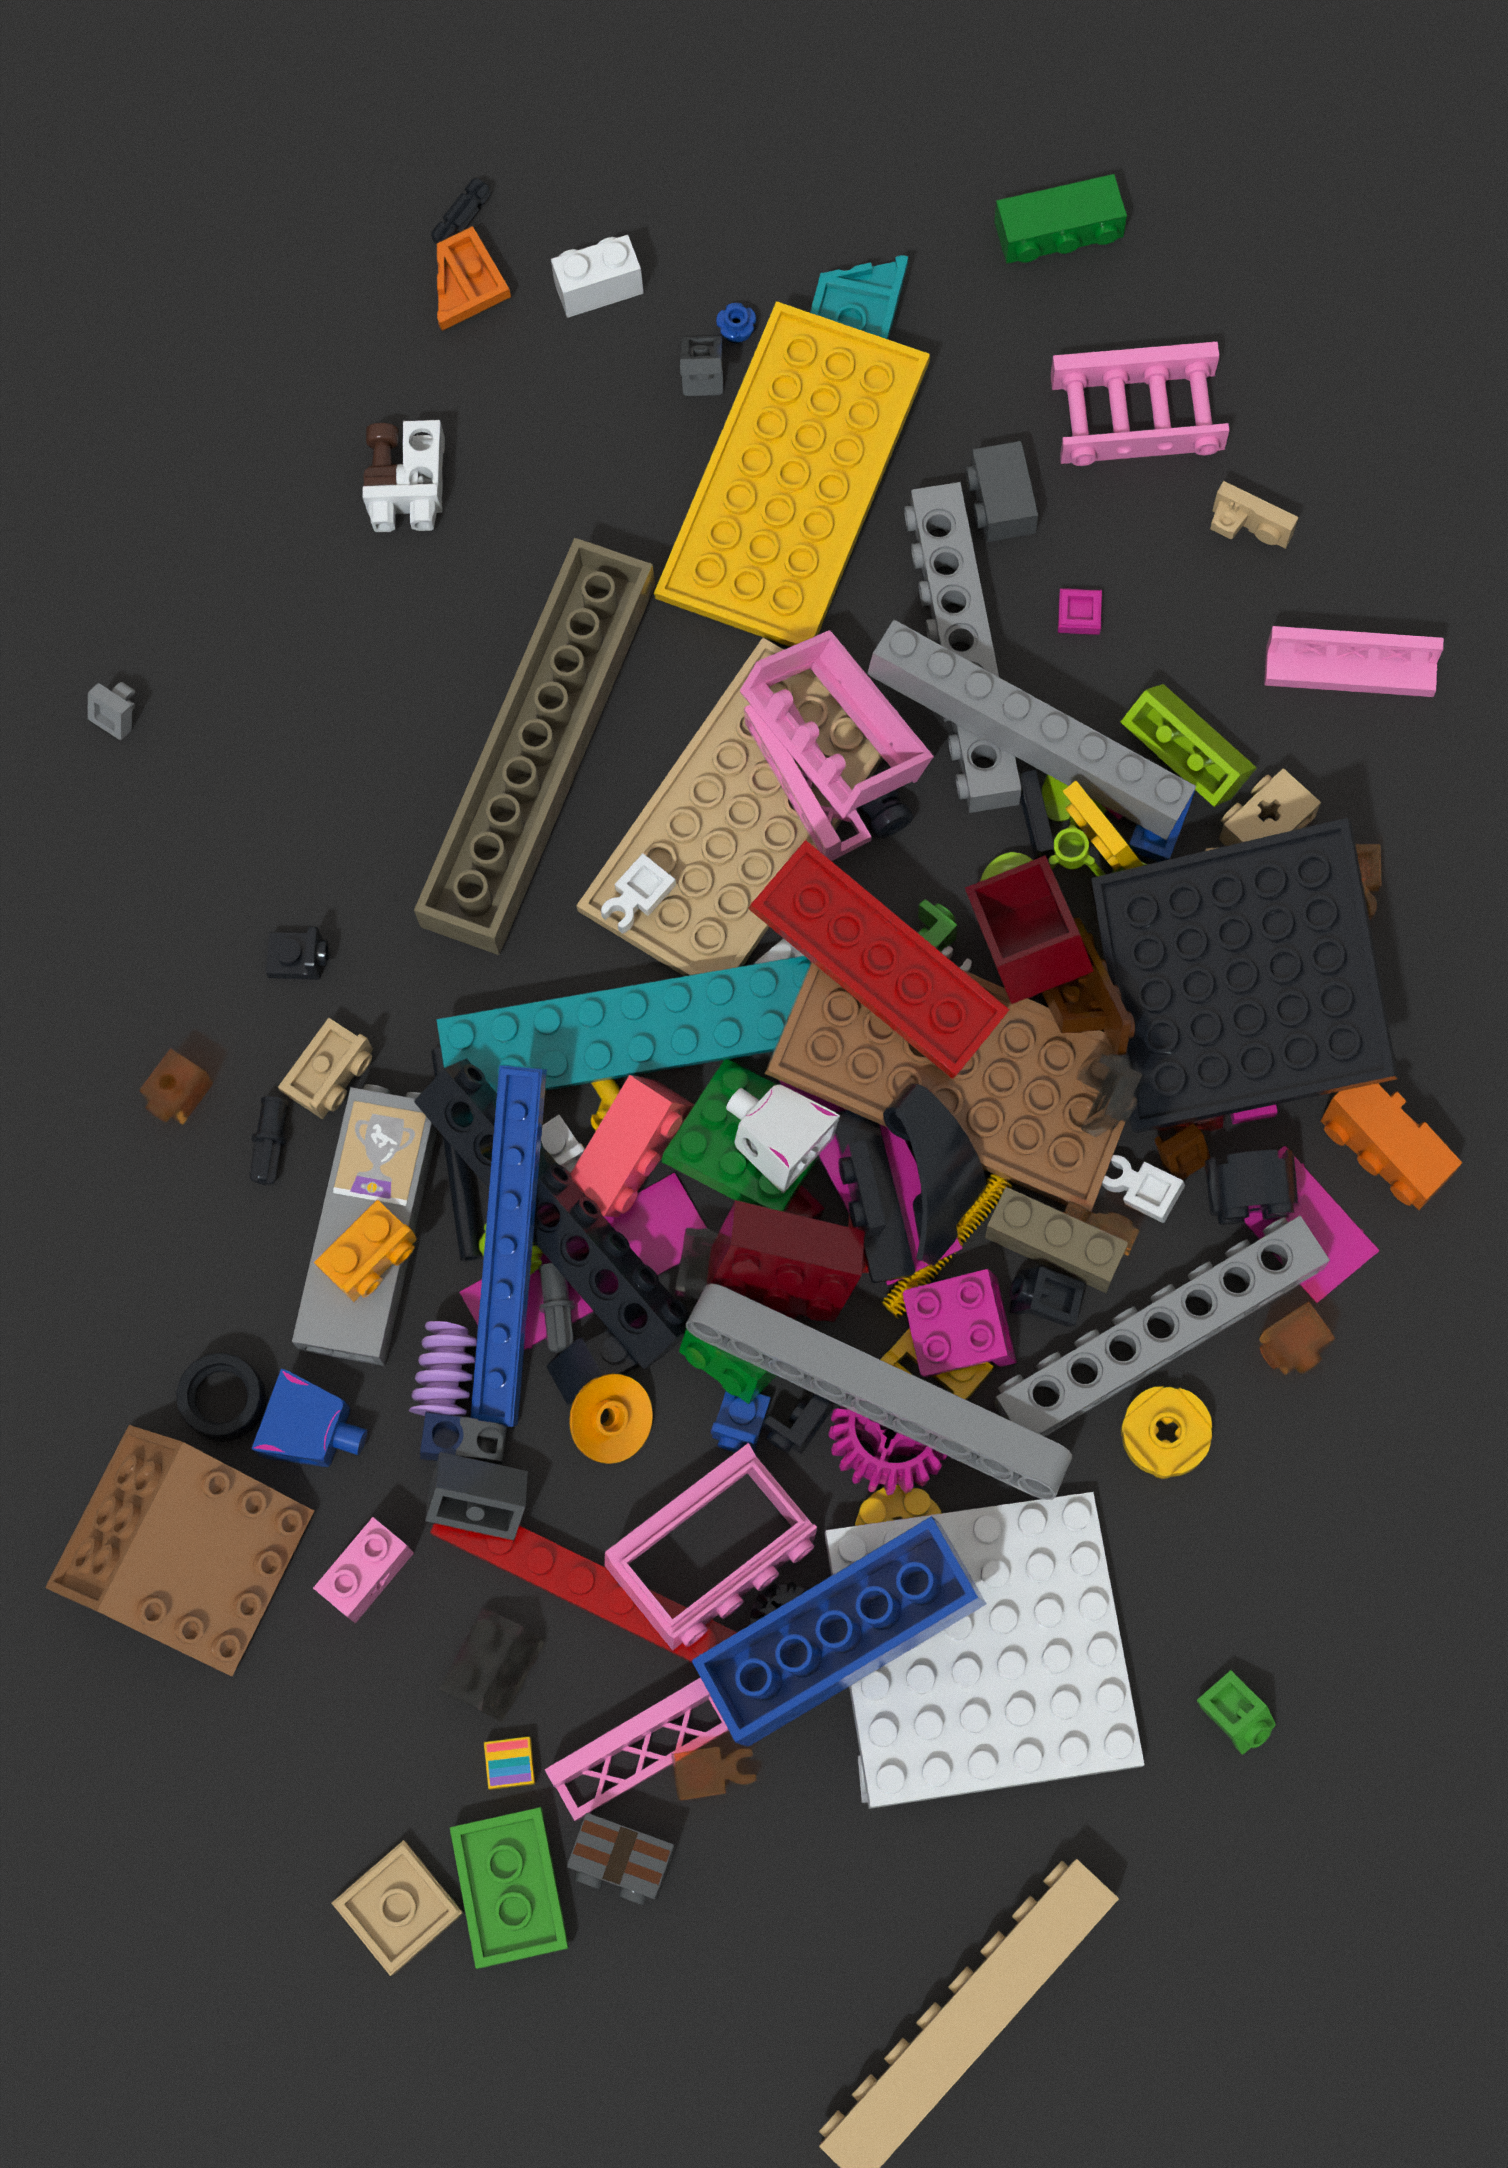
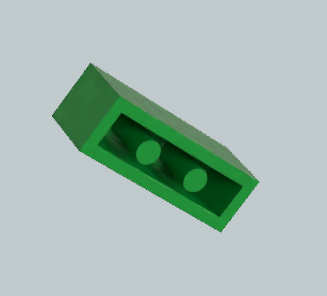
(1060, 219)

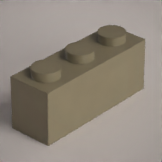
(1056, 1239)

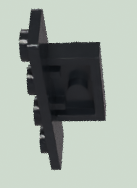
(873, 1197)

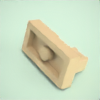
(1239, 508)

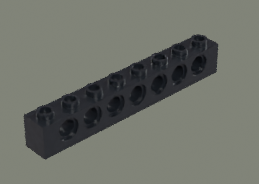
(562, 1235)

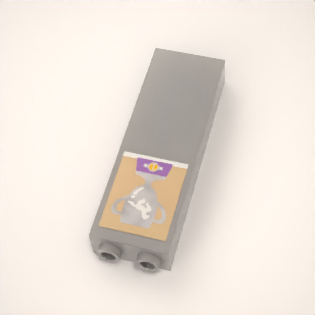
(379, 1156)

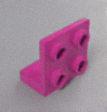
(959, 1323)

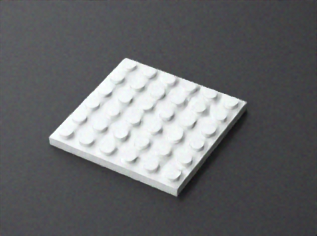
(1015, 1688)

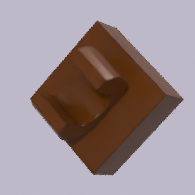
(1183, 1152)

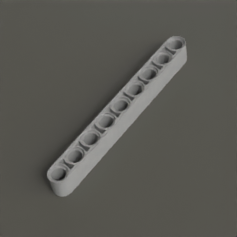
(879, 1391)

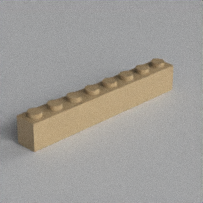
(969, 2020)

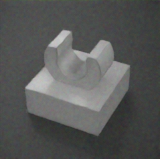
(111, 709)

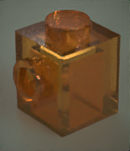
(175, 1088)
(1296, 1340)

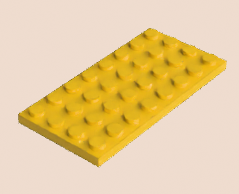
(792, 476)

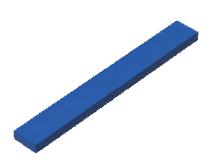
(508, 1244)

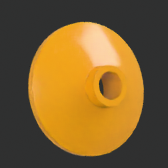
(627, 1421)

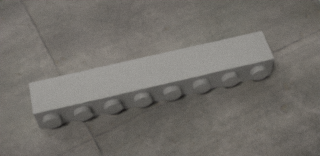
(1030, 729)

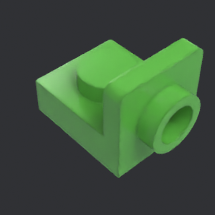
(941, 925)
(1238, 1712)

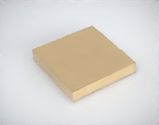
(397, 1908)

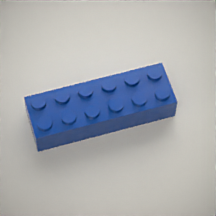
(838, 1632)

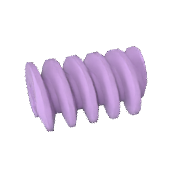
(444, 1369)

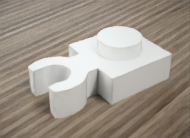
(640, 888)
(1148, 1190)

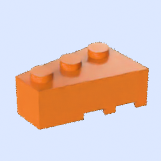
(1390, 1142)

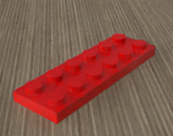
(878, 959)

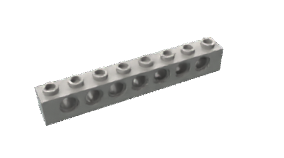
(945, 509)
(1289, 1240)

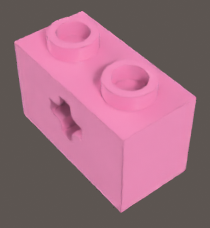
(363, 1570)

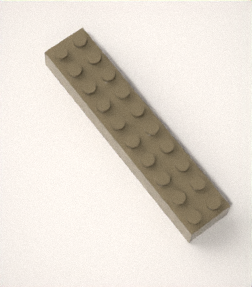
(535, 747)

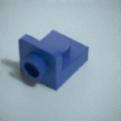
(740, 1422)

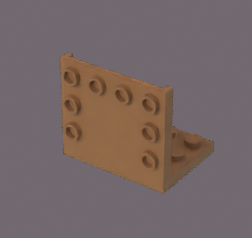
(180, 1548)

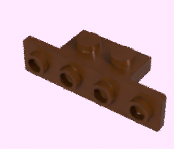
(1092, 1002)

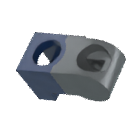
(462, 1438)

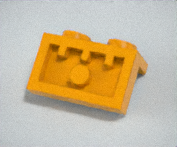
(367, 1251)

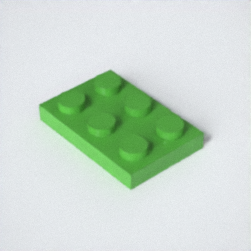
(509, 1888)

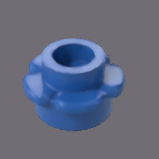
(736, 331)

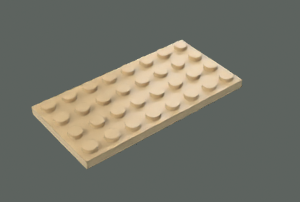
(724, 830)

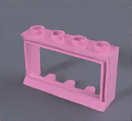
(862, 703)
(726, 1596)

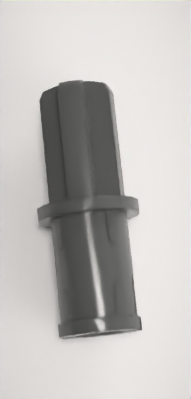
(556, 1308)

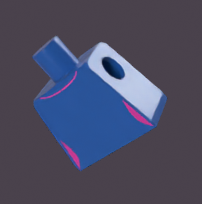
(305, 1424)

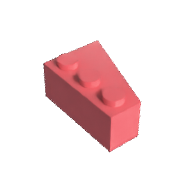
(629, 1143)

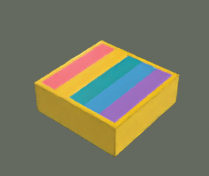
(509, 1763)

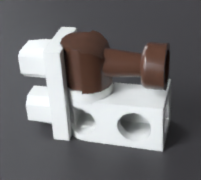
(409, 486)

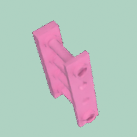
(1139, 365)

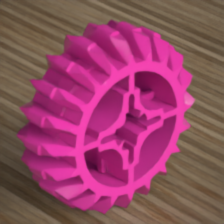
(877, 1468)

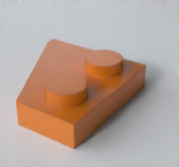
(466, 279)

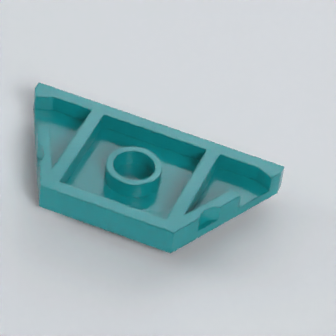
(862, 296)

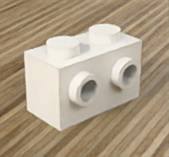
(597, 275)

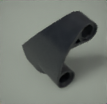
(946, 1167)

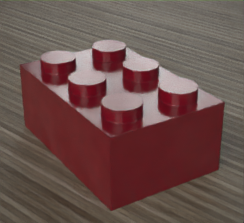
(1029, 929)
(787, 1260)

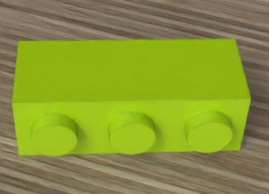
(1188, 744)

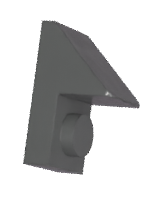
(701, 365)

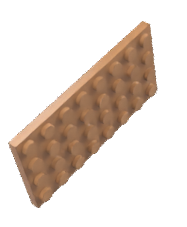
(1011, 1097)

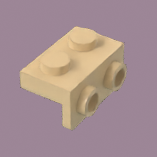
(327, 1068)

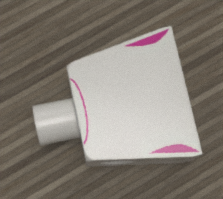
(781, 1132)

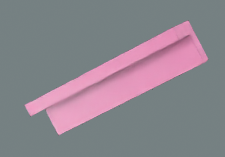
(1352, 661)
(799, 791)
(627, 1734)

